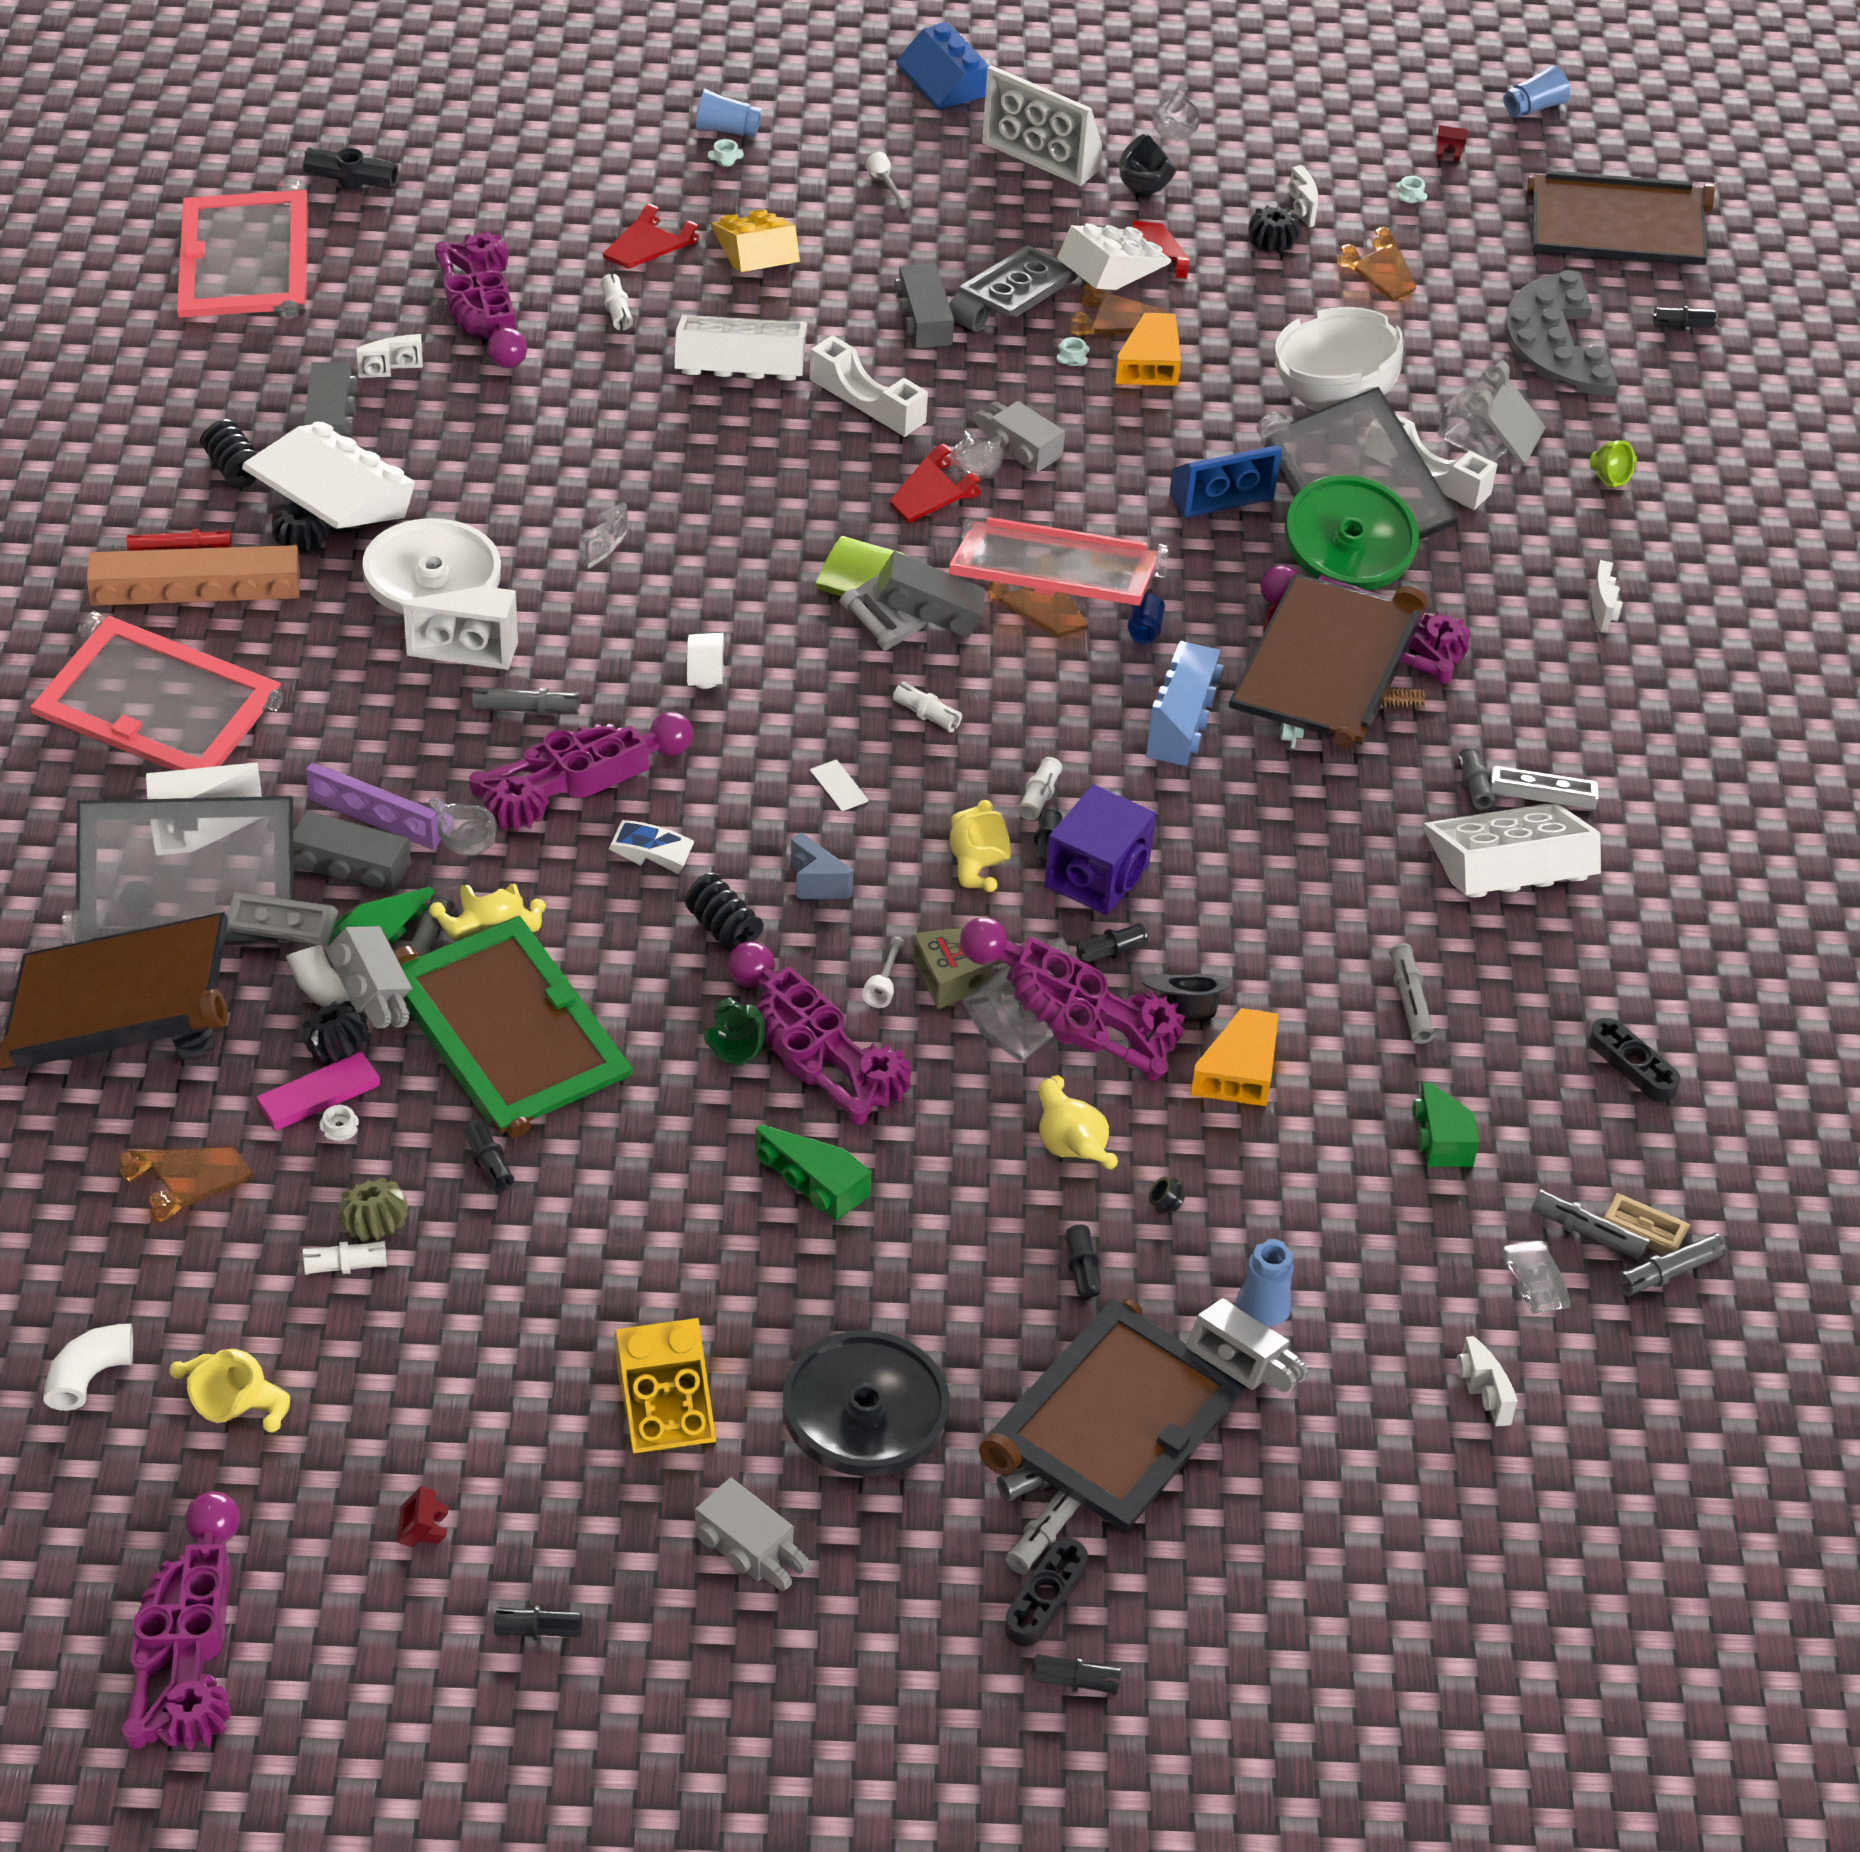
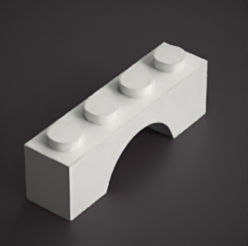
(839, 371)
(1464, 479)

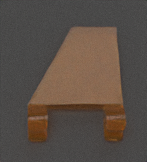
(1383, 268)
(1114, 315)
(1052, 613)
(186, 1174)

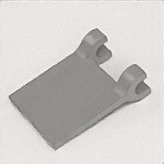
(1507, 413)

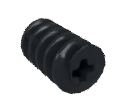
(228, 451)
(722, 912)

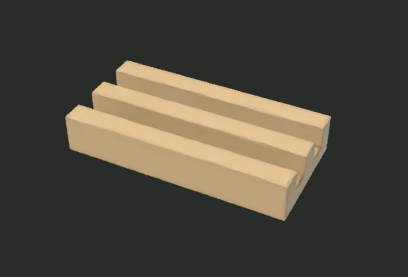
(1660, 1240)

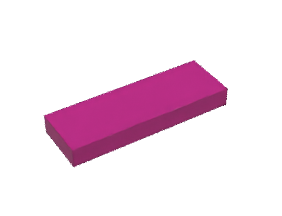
(318, 1091)

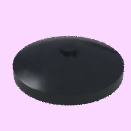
(865, 1403)

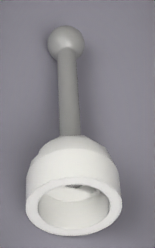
(880, 167)
(882, 982)

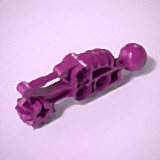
(481, 297)
(1432, 630)
(575, 766)
(1062, 998)
(810, 1030)
(192, 1702)

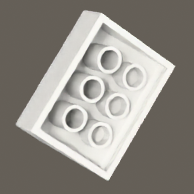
(1040, 127)
(740, 346)
(332, 477)
(1515, 849)

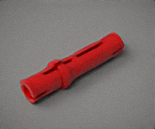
(171, 541)

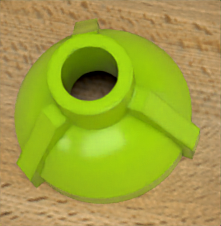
(1614, 463)

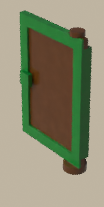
(509, 1025)

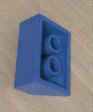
(944, 67)
(1226, 481)

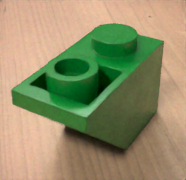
(1445, 1130)

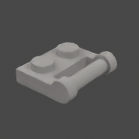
(900, 624)

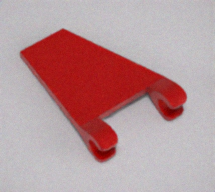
(1159, 234)
(646, 241)
(930, 488)

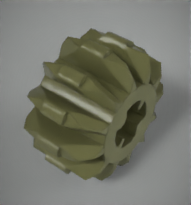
(373, 1209)

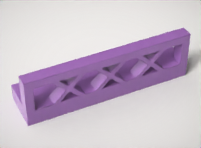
(373, 805)

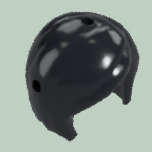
(1145, 166)

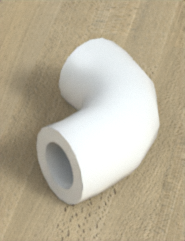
(317, 976)
(81, 1360)

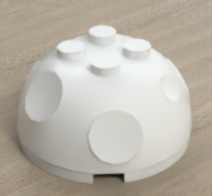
(1338, 356)

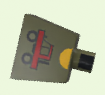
(945, 968)

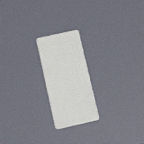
(839, 785)

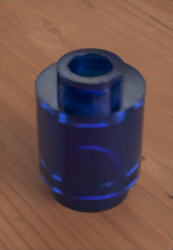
(1147, 619)

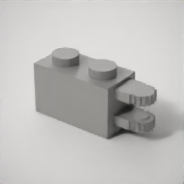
(1024, 432)
(371, 975)
(1245, 1348)
(749, 1534)

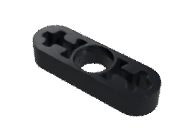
(1657, 1084)
(1044, 1609)

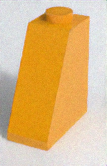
(1150, 353)
(1239, 1060)

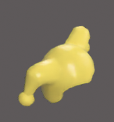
(978, 842)
(487, 911)
(1072, 1126)
(230, 1385)

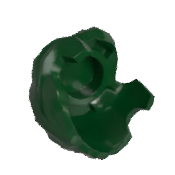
(736, 1033)

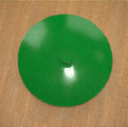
(1351, 531)

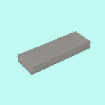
(1544, 787)
(281, 918)

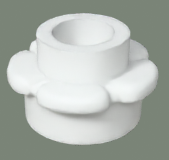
(339, 1123)

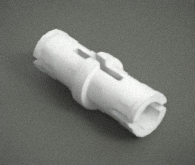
(616, 302)
(927, 706)
(1040, 788)
(344, 1257)

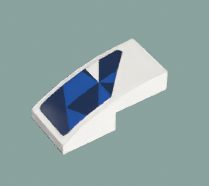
(643, 840)

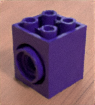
(1100, 849)

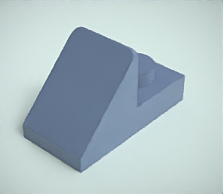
(819, 872)

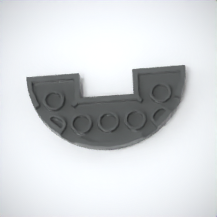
(1540, 334)

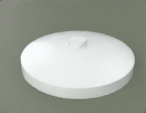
(428, 559)

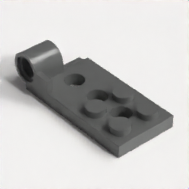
(1009, 287)

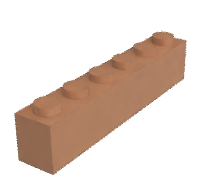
(193, 575)

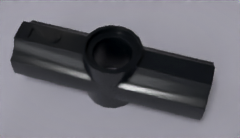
(350, 168)

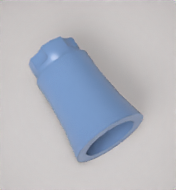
(1537, 93)
(727, 115)
(1268, 1284)

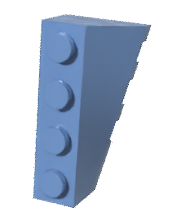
(1183, 703)

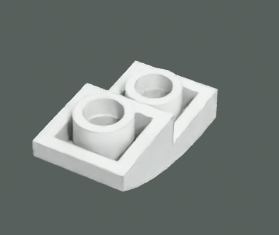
(1305, 192)
(381, 356)
(1604, 597)
(705, 660)
(1486, 1376)

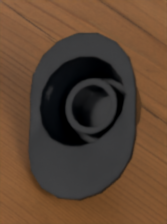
(1194, 993)

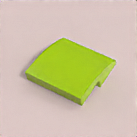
(851, 565)

